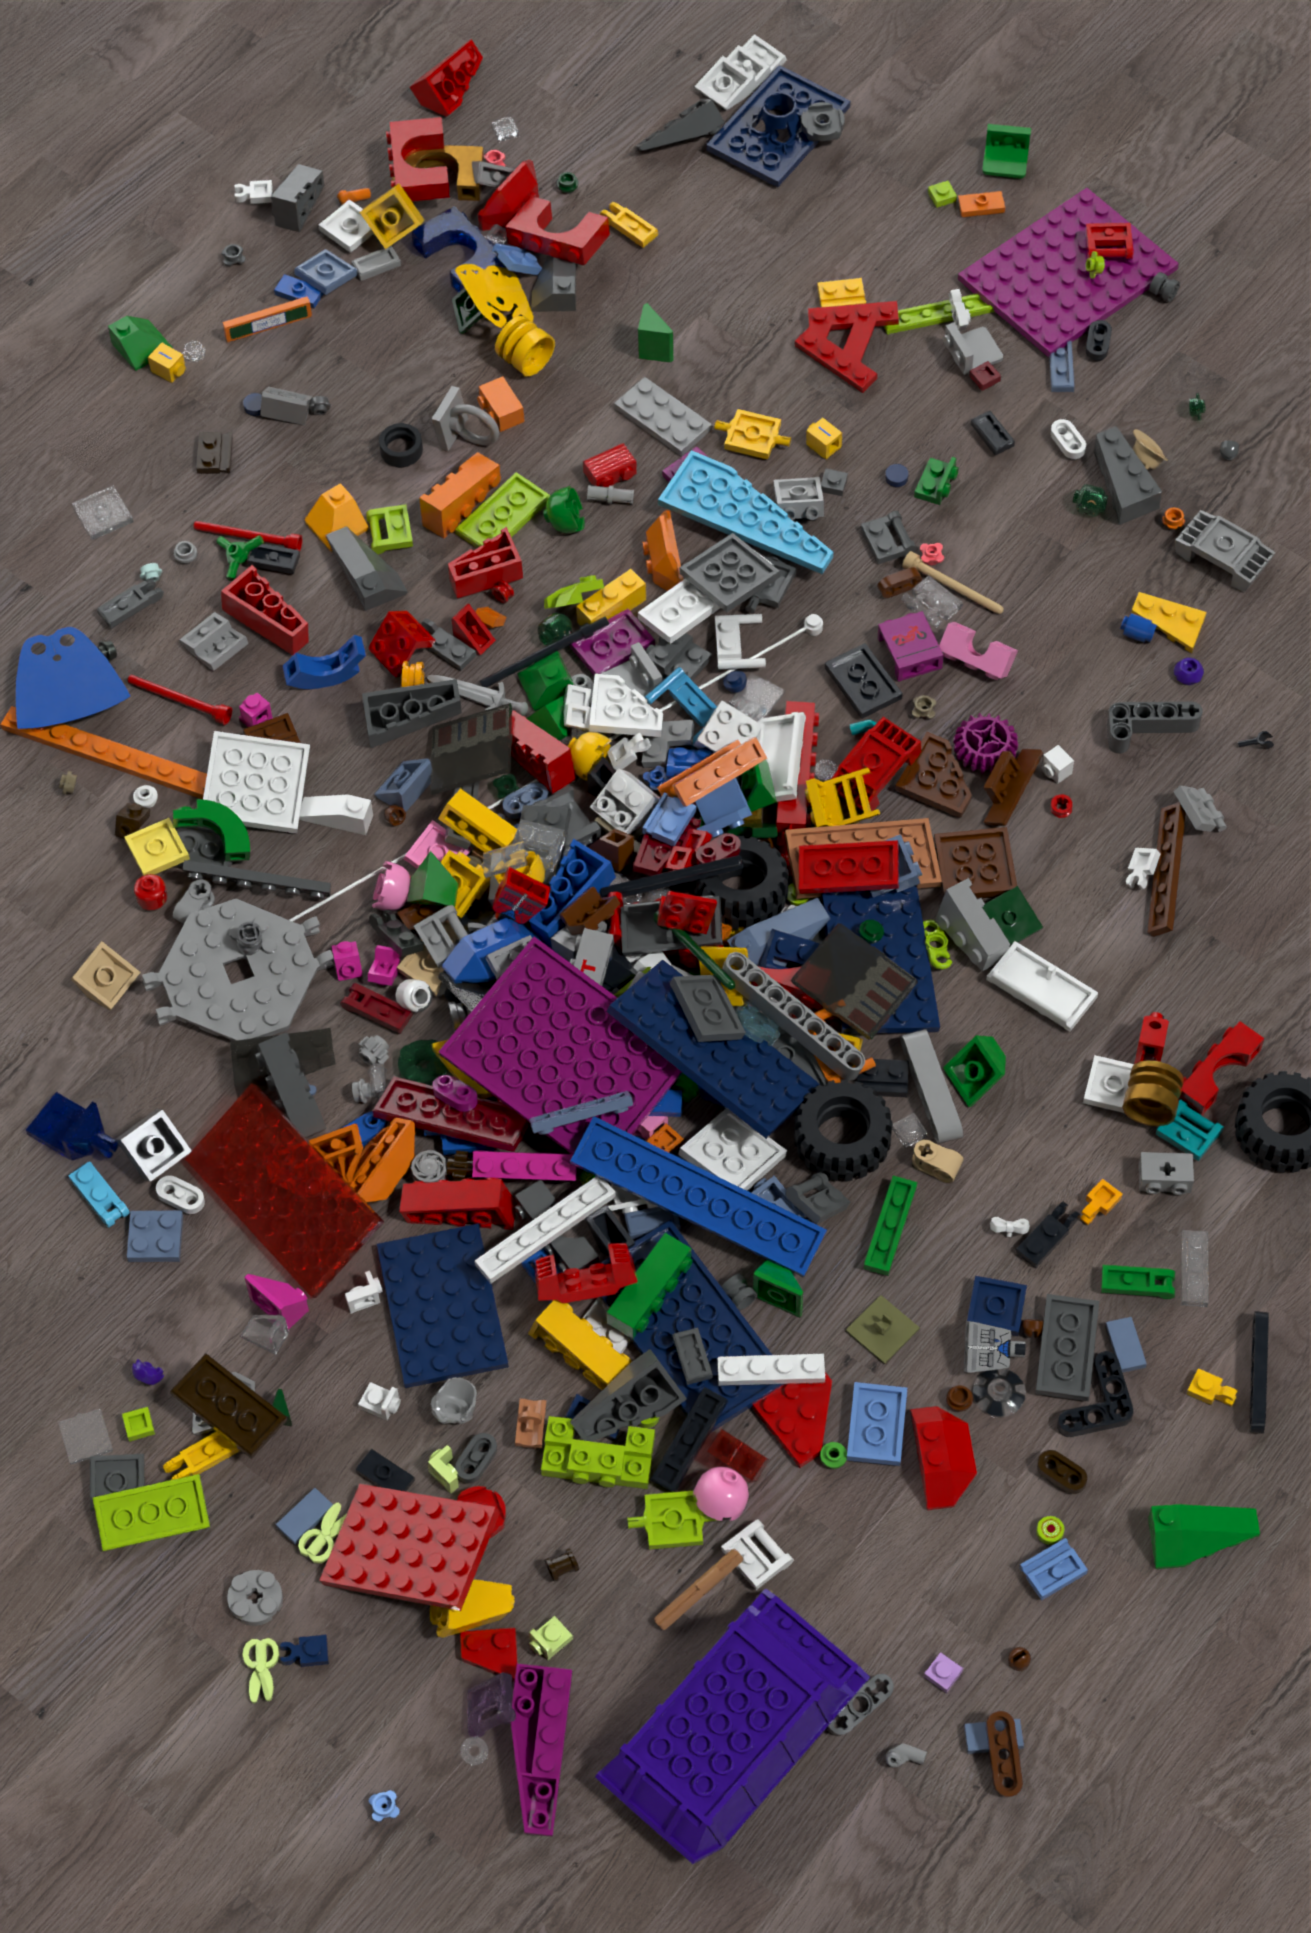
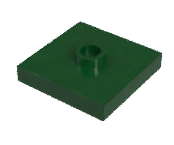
(1013, 915)

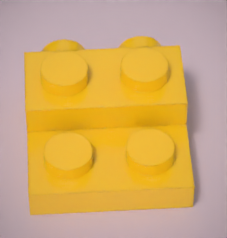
(470, 879)

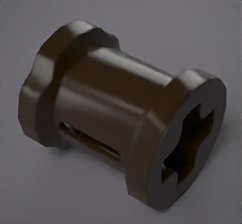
(562, 1564)

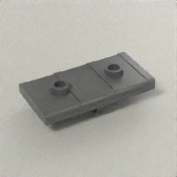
(643, 935)

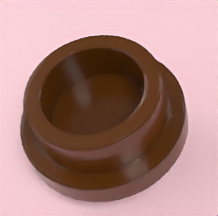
(959, 1398)

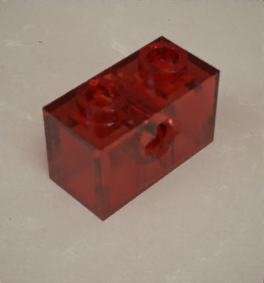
(738, 1455)

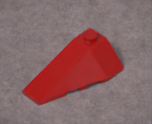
(446, 83)

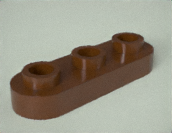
(1004, 1740)

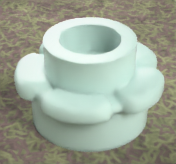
(150, 571)

